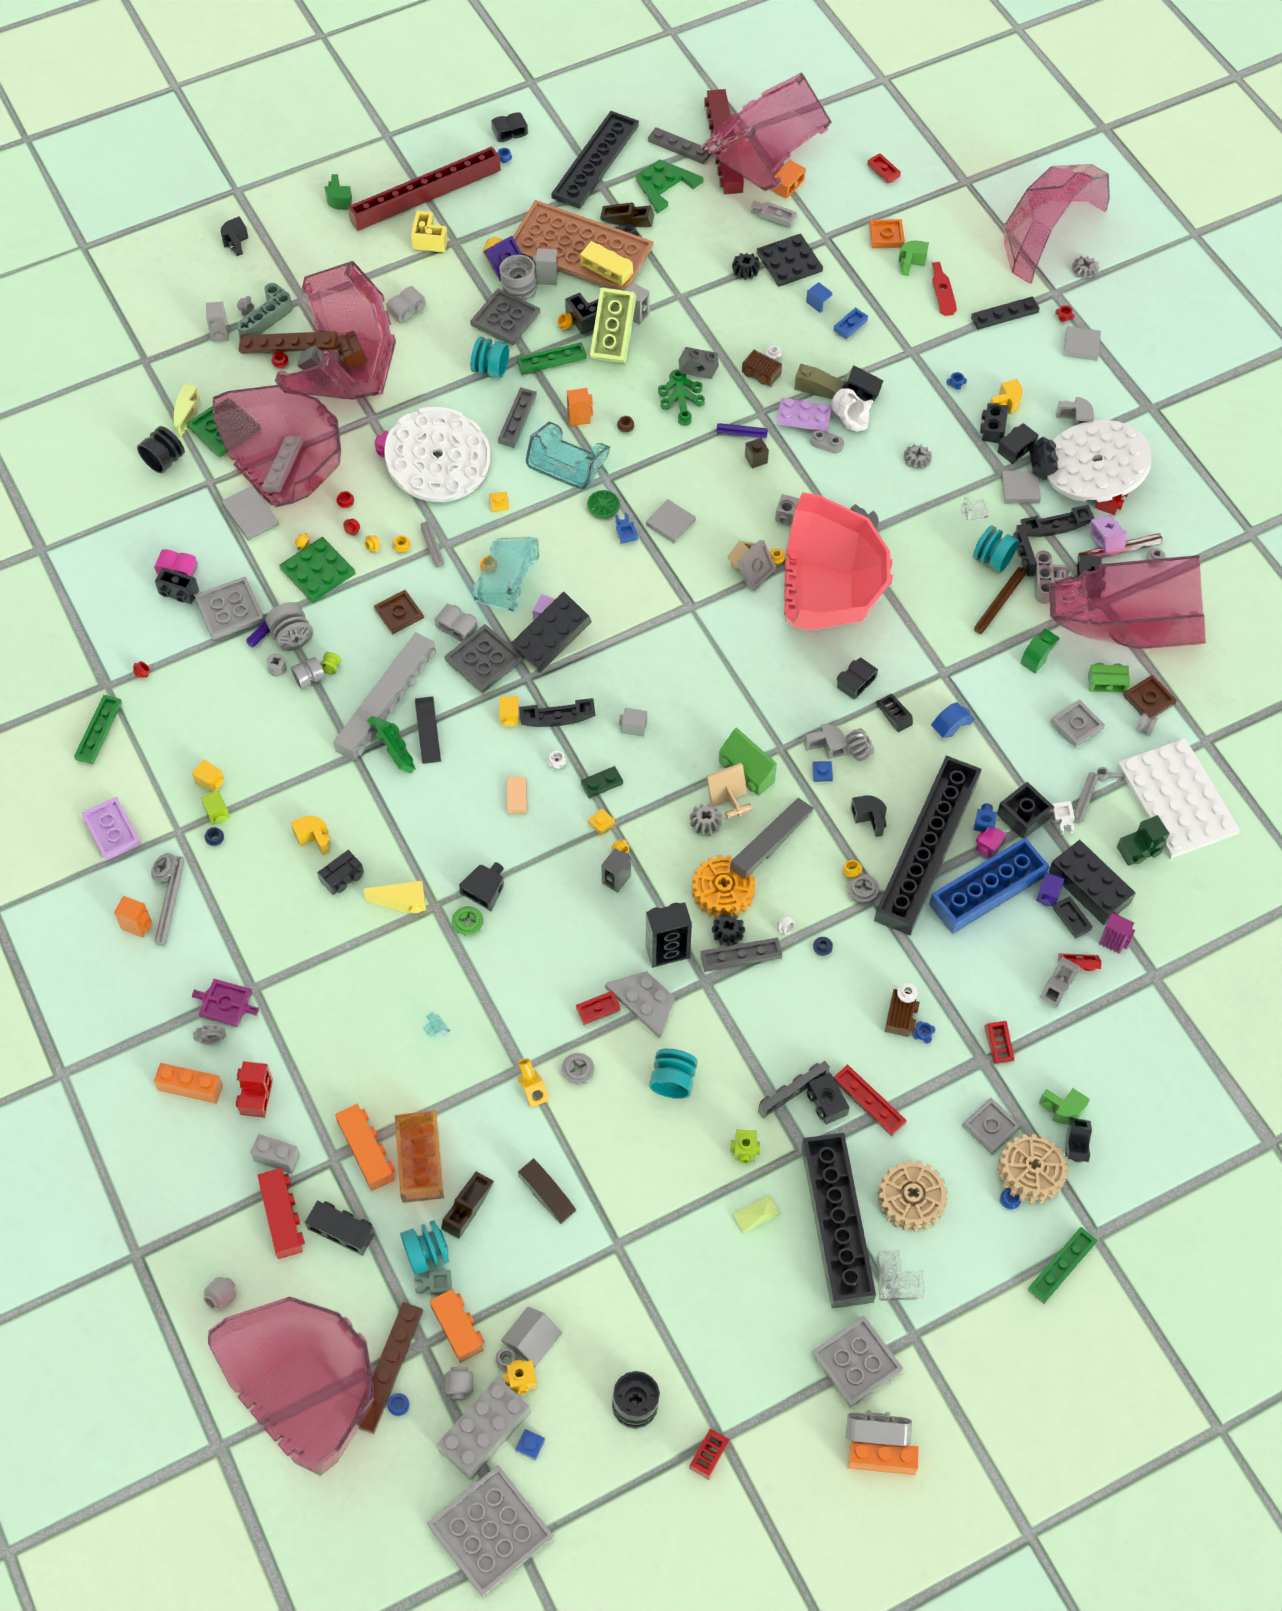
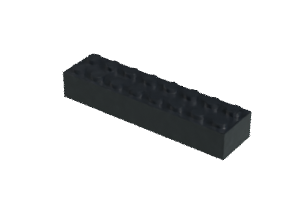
(838, 1220)

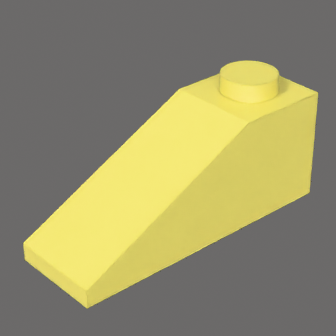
(401, 897)

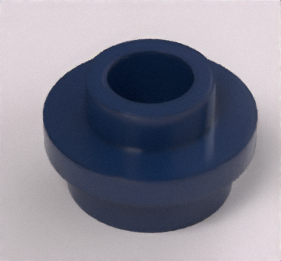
(211, 832)
(823, 951)

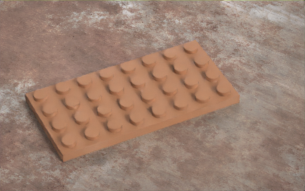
(570, 234)

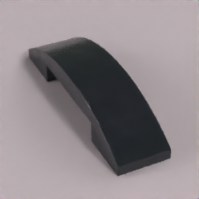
(1058, 524)
(557, 715)
(427, 730)

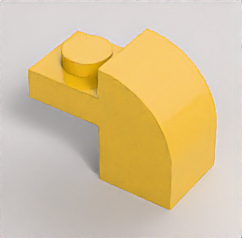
(1009, 395)
(309, 829)

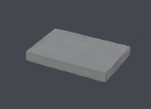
(250, 512)

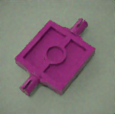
(225, 1002)

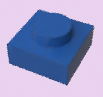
(822, 771)
(530, 1444)

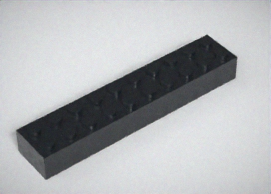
(927, 845)

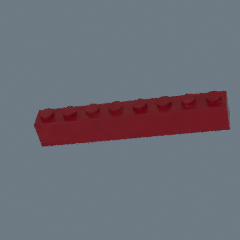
(718, 112)

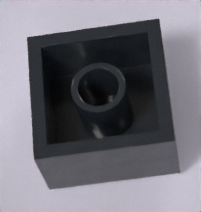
(1025, 810)

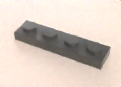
(678, 145)
(517, 417)
(741, 954)
(786, 1093)

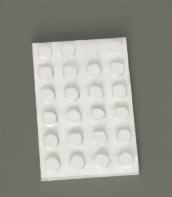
(1178, 790)

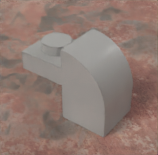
(1079, 411)
(830, 738)
(1060, 982)

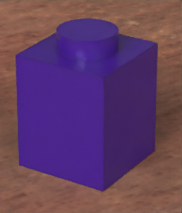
(1050, 889)

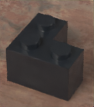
(582, 312)

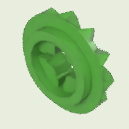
(462, 915)

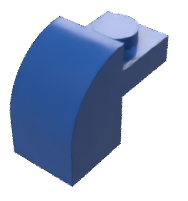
(951, 719)

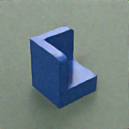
(817, 296)

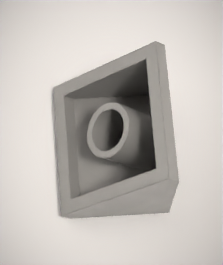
(532, 1335)

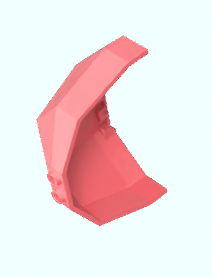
(833, 565)

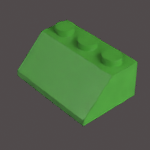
(757, 765)

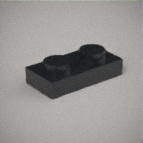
(1072, 917)

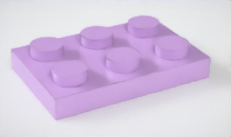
(804, 414)
(111, 828)

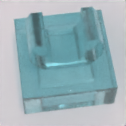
(436, 1025)

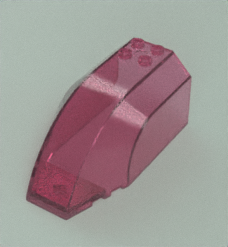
(1134, 603)

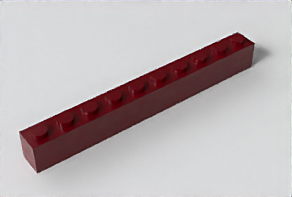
(424, 188)

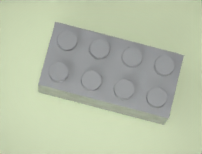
(483, 1428)

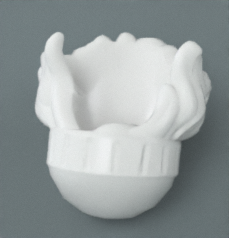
(851, 409)

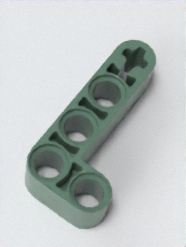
(269, 313)

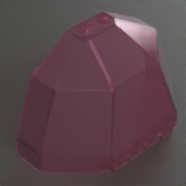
(1042, 207)
(255, 425)
(302, 1375)

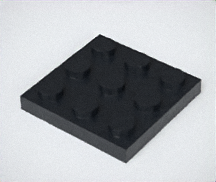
(789, 260)

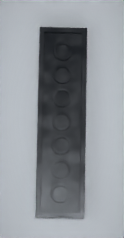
(595, 159)

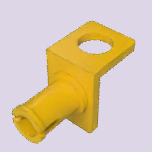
(531, 1081)

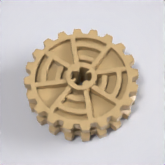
(1047, 1172)
(912, 1211)

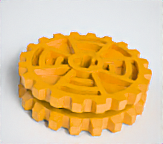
(709, 889)

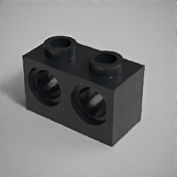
(994, 422)

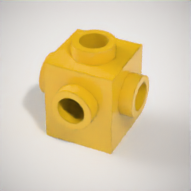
(520, 1376)

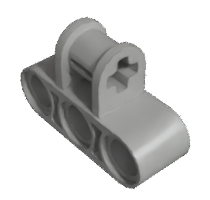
(1046, 574)
(878, 1428)

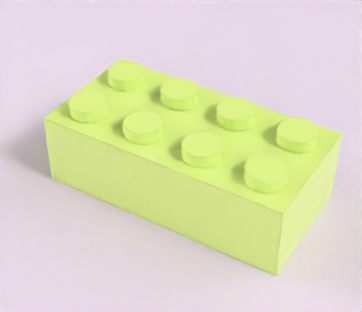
(613, 325)

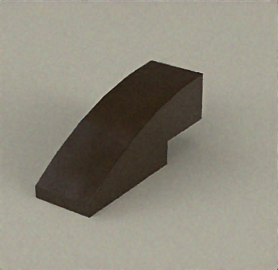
(627, 213)
(546, 1191)
(466, 1205)

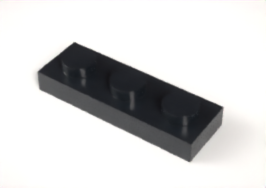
(1025, 551)

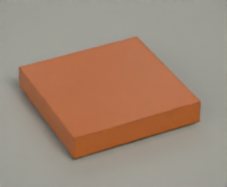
(886, 233)

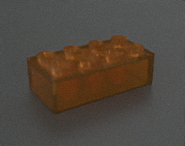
(419, 1156)

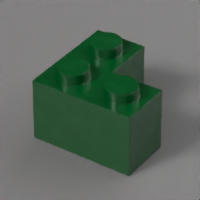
(1145, 842)

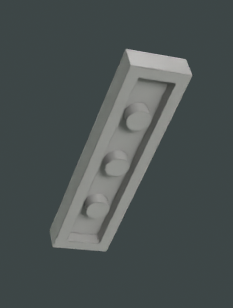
(283, 464)

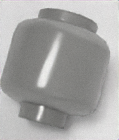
(219, 1293)
(459, 1383)

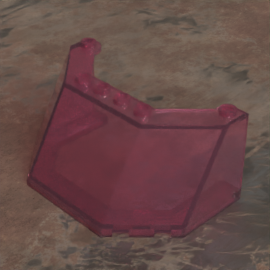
(768, 131)
(343, 302)

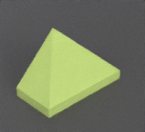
(756, 1214)

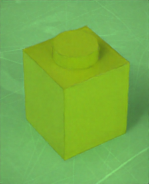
(215, 807)

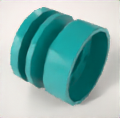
(489, 357)
(999, 550)
(673, 1073)
(425, 1247)

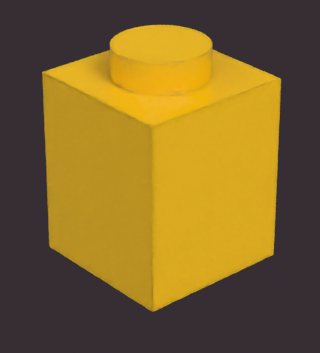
(509, 710)
(208, 776)

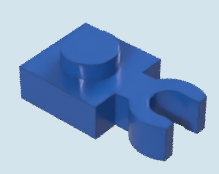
(625, 530)

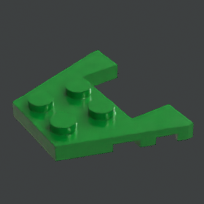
(661, 177)

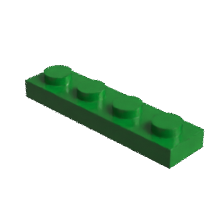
(551, 358)
(98, 729)
(1062, 1265)

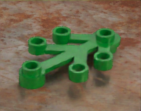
(678, 380)

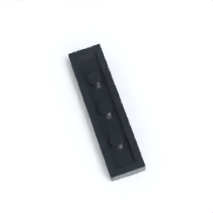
(1005, 313)

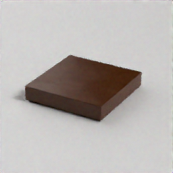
(398, 611)
(1150, 697)

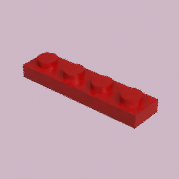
(869, 1100)

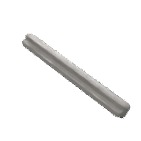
(169, 903)

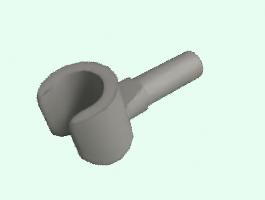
(1102, 770)

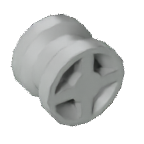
(274, 668)
(1146, 724)

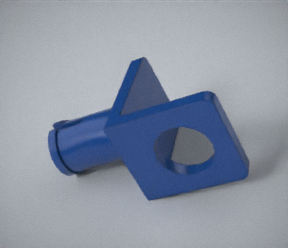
(985, 818)

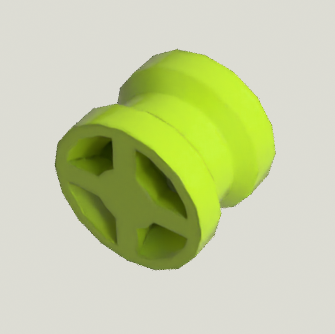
(330, 663)

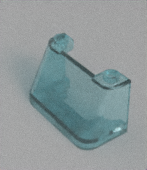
(563, 460)
(505, 571)

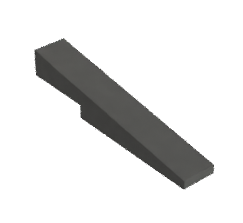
(770, 838)

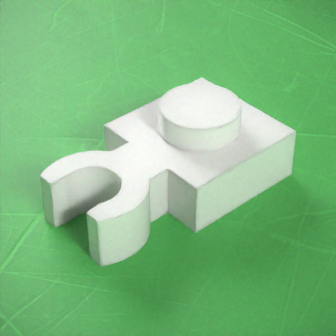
(1064, 815)

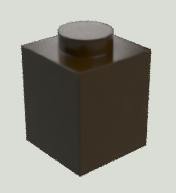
(756, 453)

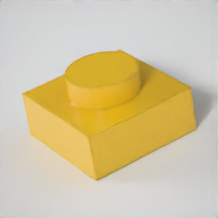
(499, 501)
(601, 821)

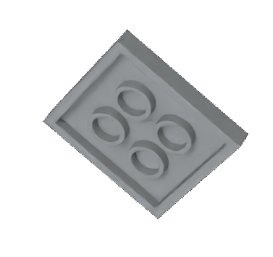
(229, 608)
(857, 1361)

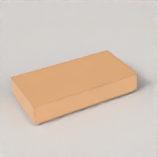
(516, 795)

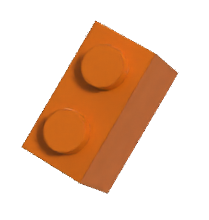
(792, 177)
(579, 406)
(133, 916)

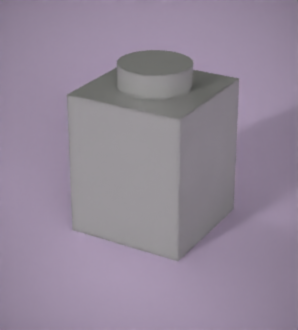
(633, 722)

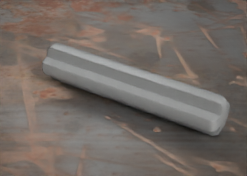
(432, 544)
(1085, 796)

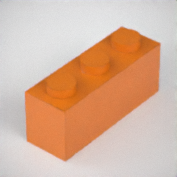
(188, 1083)
(457, 1325)
(883, 1458)

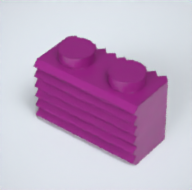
(1117, 933)

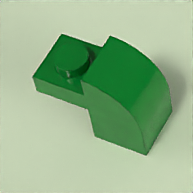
(338, 196)
(1038, 650)

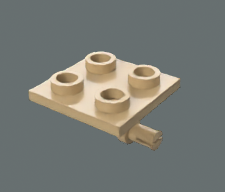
(727, 786)

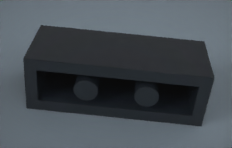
(340, 1227)

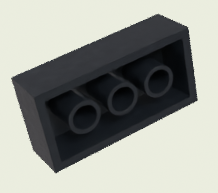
(551, 632)
(1092, 882)
(668, 934)

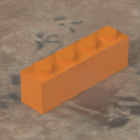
(365, 1147)

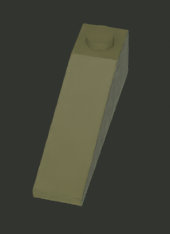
(816, 382)

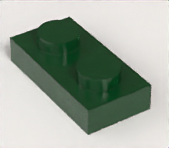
(601, 782)

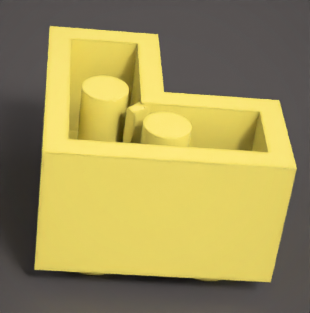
(427, 235)

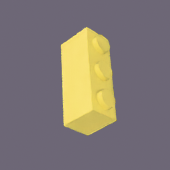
(606, 263)

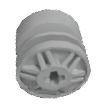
(518, 276)
(289, 626)

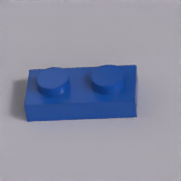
(850, 323)

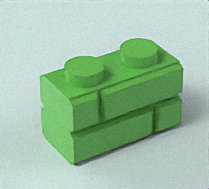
(1108, 678)

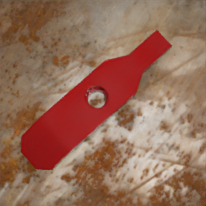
(945, 297)

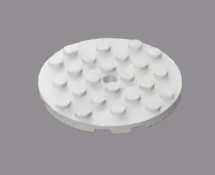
(1123, 464)
(440, 479)

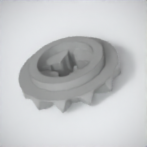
(1084, 271)
(922, 461)
(165, 861)
(871, 887)
(209, 1034)
(580, 1060)

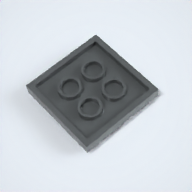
(505, 316)
(483, 658)

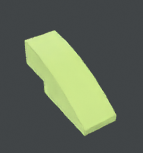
(185, 408)

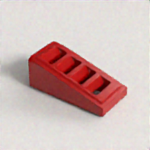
(989, 1027)
(700, 1469)

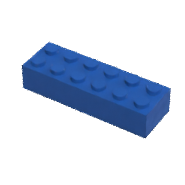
(988, 885)

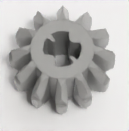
(859, 744)
(705, 819)

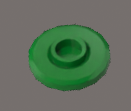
(603, 504)

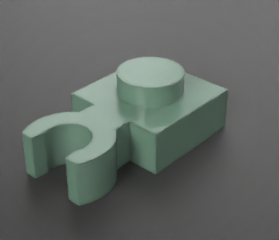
(438, 1282)

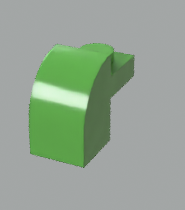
(912, 253)
(1071, 1107)

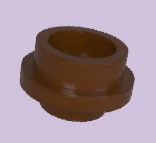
(625, 424)

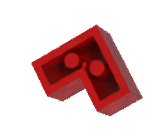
(256, 1087)

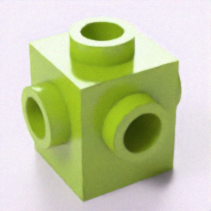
(745, 1146)

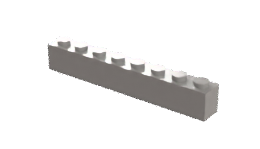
(385, 696)

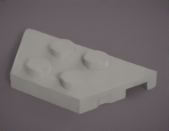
(645, 999)

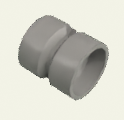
(305, 673)

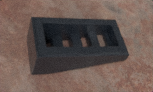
(900, 722)

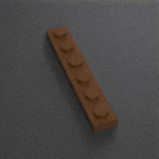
(287, 342)
(391, 1362)

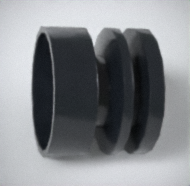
(160, 449)
(636, 1387)

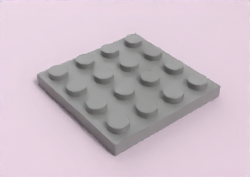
(490, 1530)

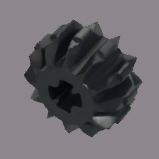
(746, 266)
(728, 929)

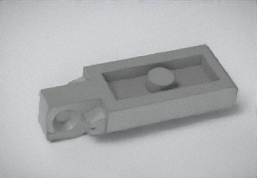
(774, 213)

